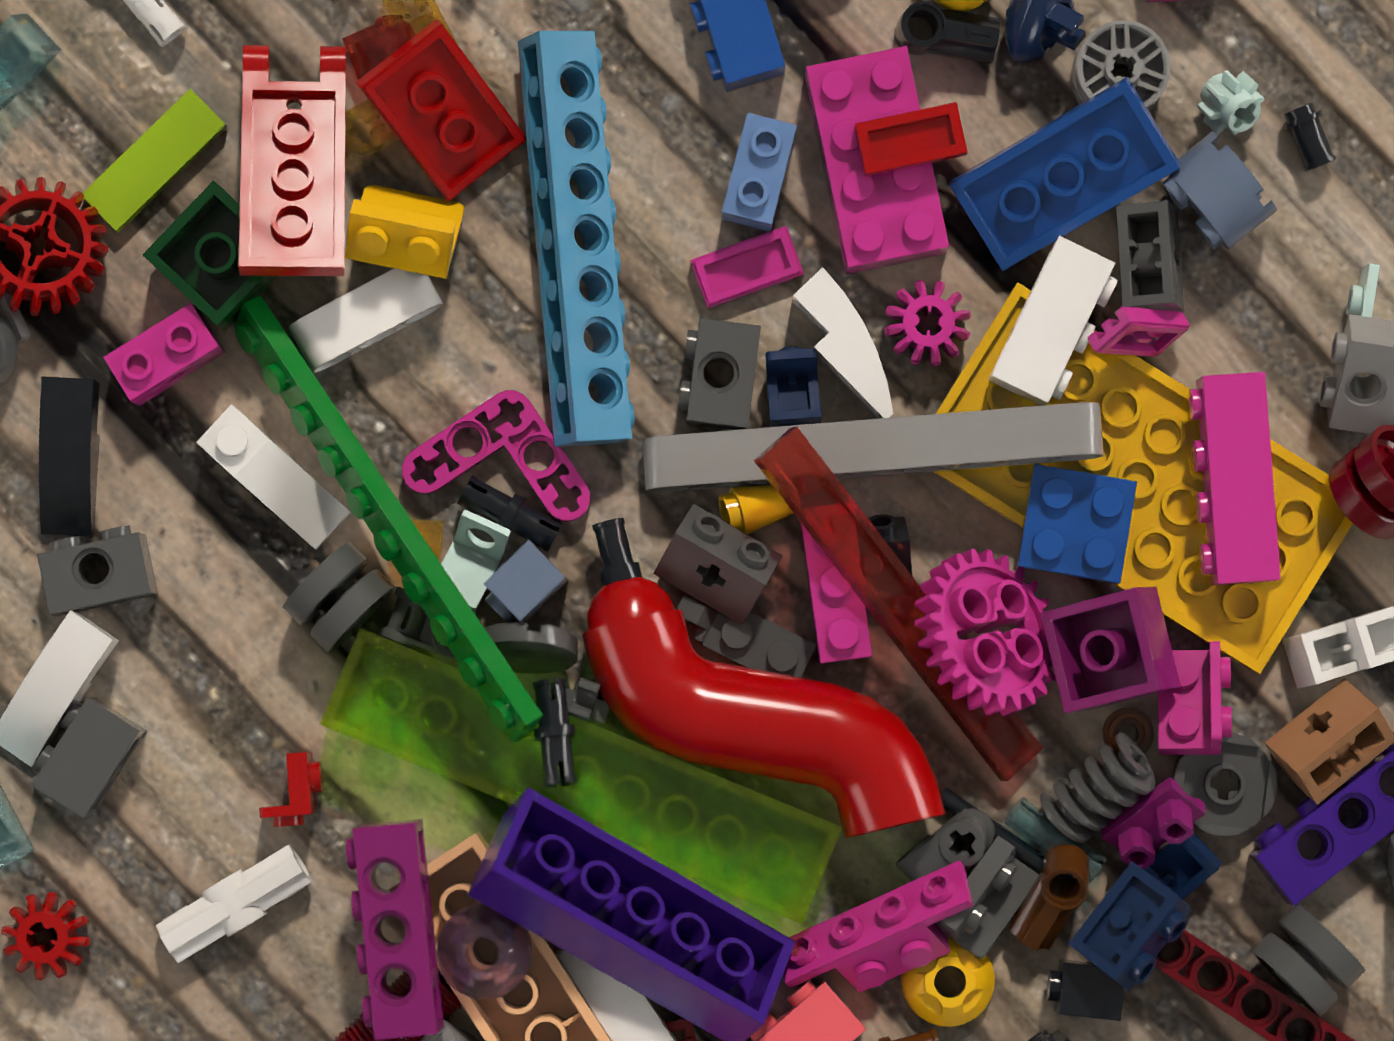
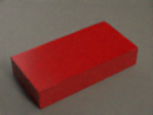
(910, 139)

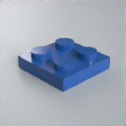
(1076, 524)

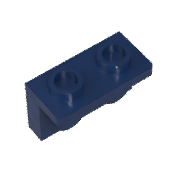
(1132, 927)

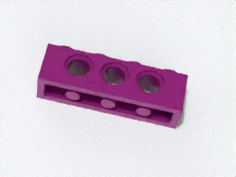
(404, 847)

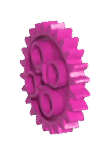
(981, 596)

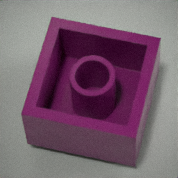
(1110, 649)

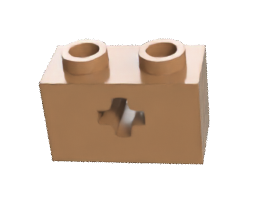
(1331, 741)

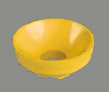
(950, 1011)

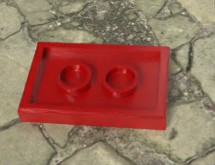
(441, 110)

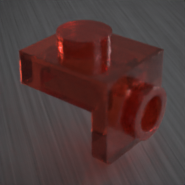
(377, 42)

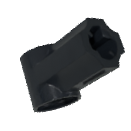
(954, 33)

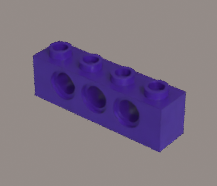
(1299, 877)

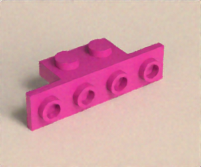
(884, 933)

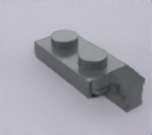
(753, 645)

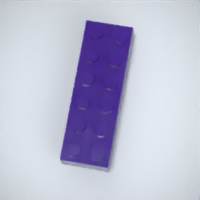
(632, 918)

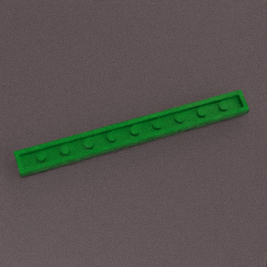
(393, 530)

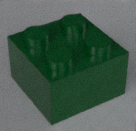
(203, 257)

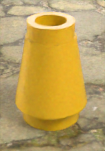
(752, 507)

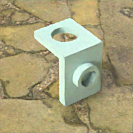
(1362, 296)
(474, 561)

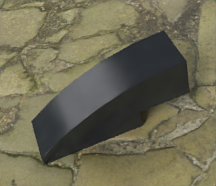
(68, 455)

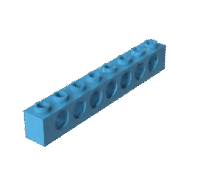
(561, 262)

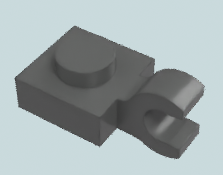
(586, 701)

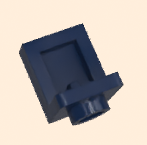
(793, 387)
(1184, 865)

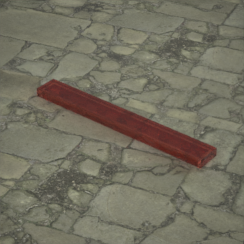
(884, 589)

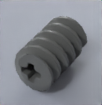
(1101, 792)

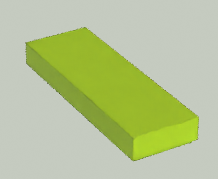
(154, 160)

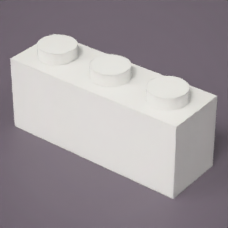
(1054, 322)

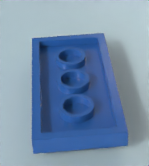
(1065, 174)

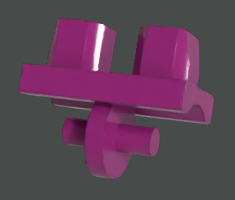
(1155, 819)

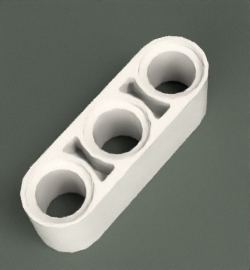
(364, 317)

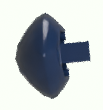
(1037, 25)

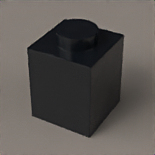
(1084, 991)

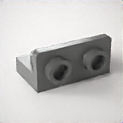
(997, 892)

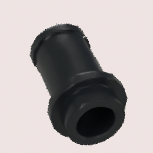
(1309, 136)

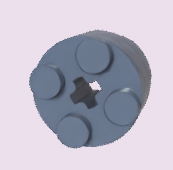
(1218, 192)

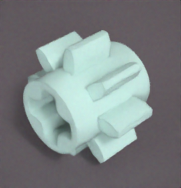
(1230, 102)

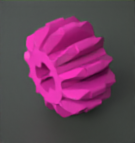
(944, 326)

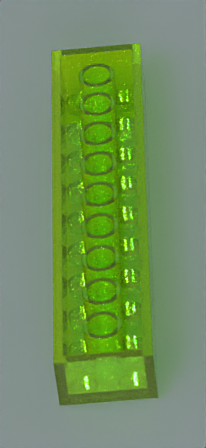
(629, 790)

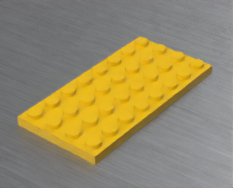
(1151, 442)

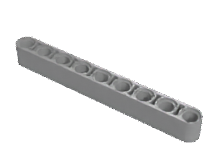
(882, 446)

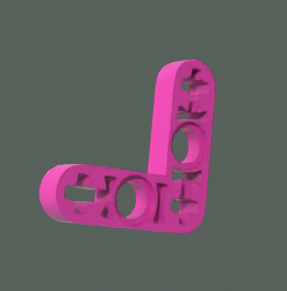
(516, 442)

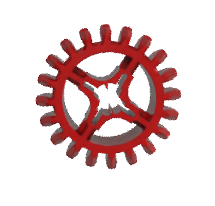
(59, 255)

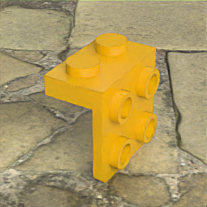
(403, 230)

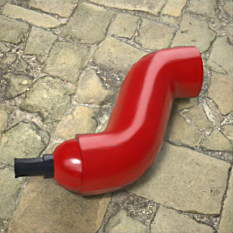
(743, 714)

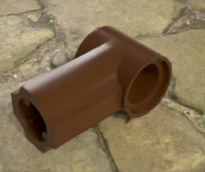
(1052, 898)

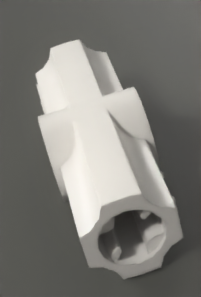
(234, 903)

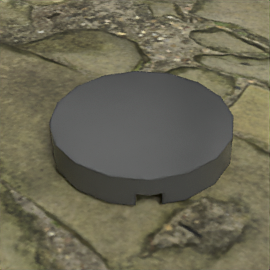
(534, 651)

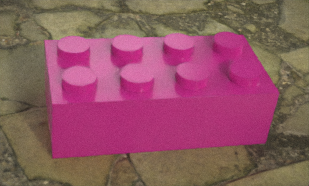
(883, 215)

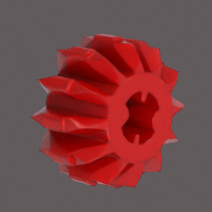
(42, 954)

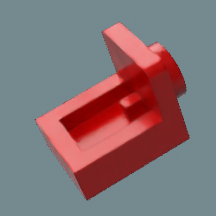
(304, 781)

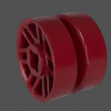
(1365, 483)

